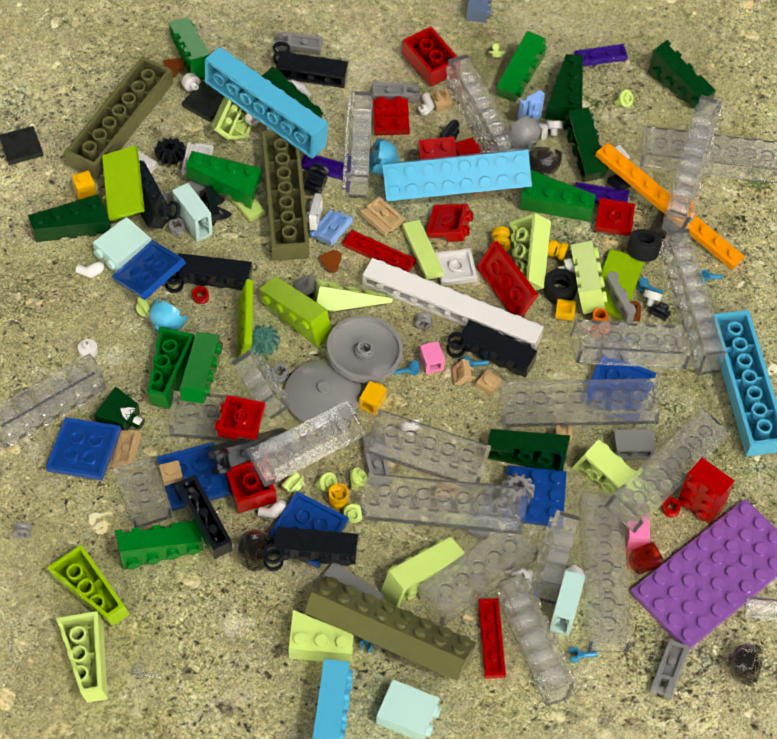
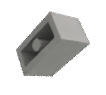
(634, 443)

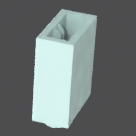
(193, 212)
(120, 244)
(567, 602)
(408, 711)

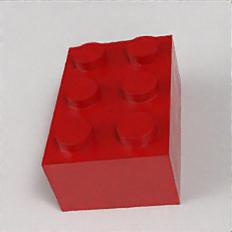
(428, 55)
(705, 490)

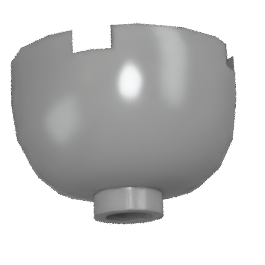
(526, 132)

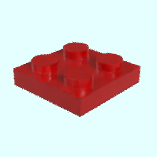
(615, 217)

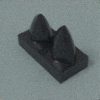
(212, 201)

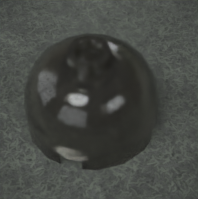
(545, 161)
(250, 549)
(745, 663)

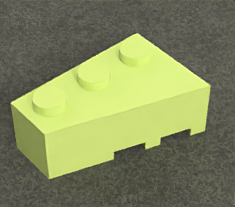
(318, 640)

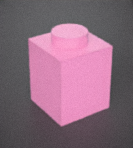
(432, 357)
(639, 538)

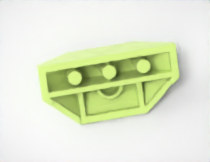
(231, 121)

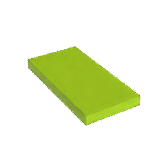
(123, 183)
(628, 272)
(245, 318)

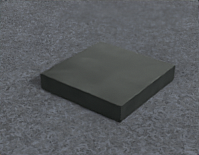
(203, 101)
(21, 145)

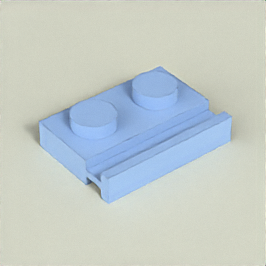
(532, 105)
(331, 227)

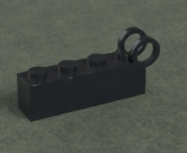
(310, 68)
(156, 208)
(211, 272)
(493, 347)
(234, 452)
(204, 516)
(311, 546)

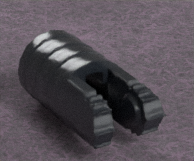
(451, 130)

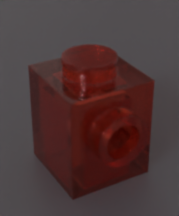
(645, 558)

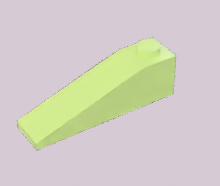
(335, 297)

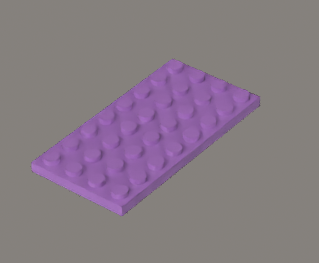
(712, 575)

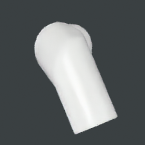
(301, 87)
(427, 106)
(90, 271)
(274, 511)

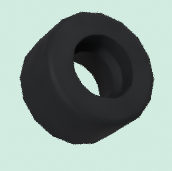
(644, 245)
(563, 277)

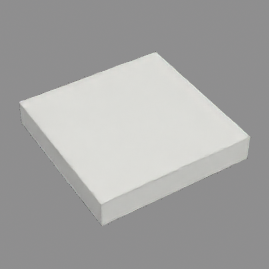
(457, 267)

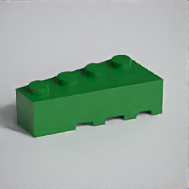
(189, 46)
(522, 66)
(225, 176)
(557, 198)
(169, 365)
(201, 368)
(158, 544)

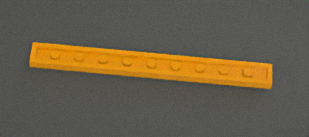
(659, 197)

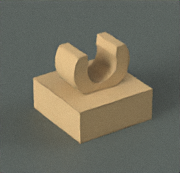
(441, 100)
(462, 373)

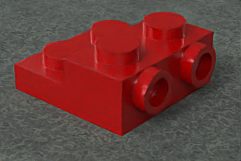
(391, 116)
(450, 222)
(240, 418)

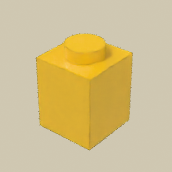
(83, 185)
(373, 397)

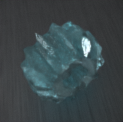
(265, 340)

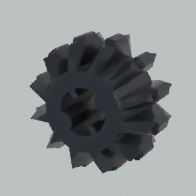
(170, 151)
(316, 178)

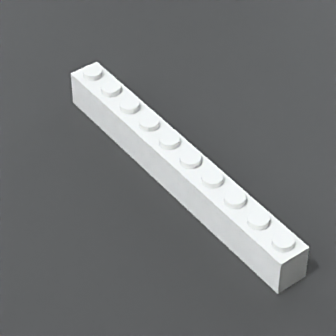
(449, 303)

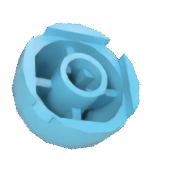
(384, 153)
(166, 316)

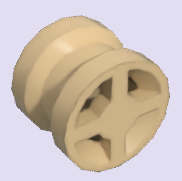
(564, 431)

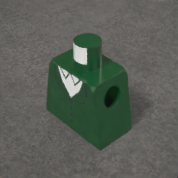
(120, 411)

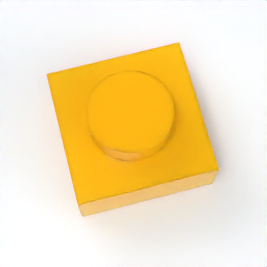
(565, 309)

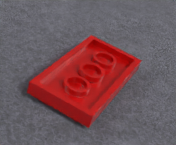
(507, 280)

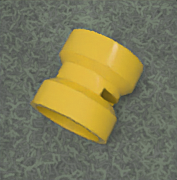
(502, 235)
(561, 250)
(336, 492)

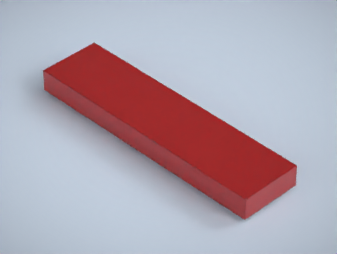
(379, 251)
(491, 638)

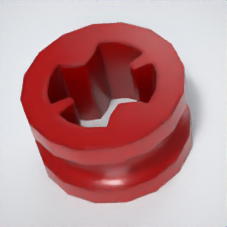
(202, 290)
(668, 511)

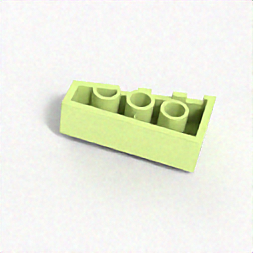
(531, 247)
(587, 276)
(604, 467)
(403, 579)
(86, 651)

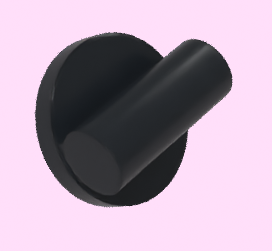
(660, 310)

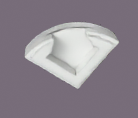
(544, 130)

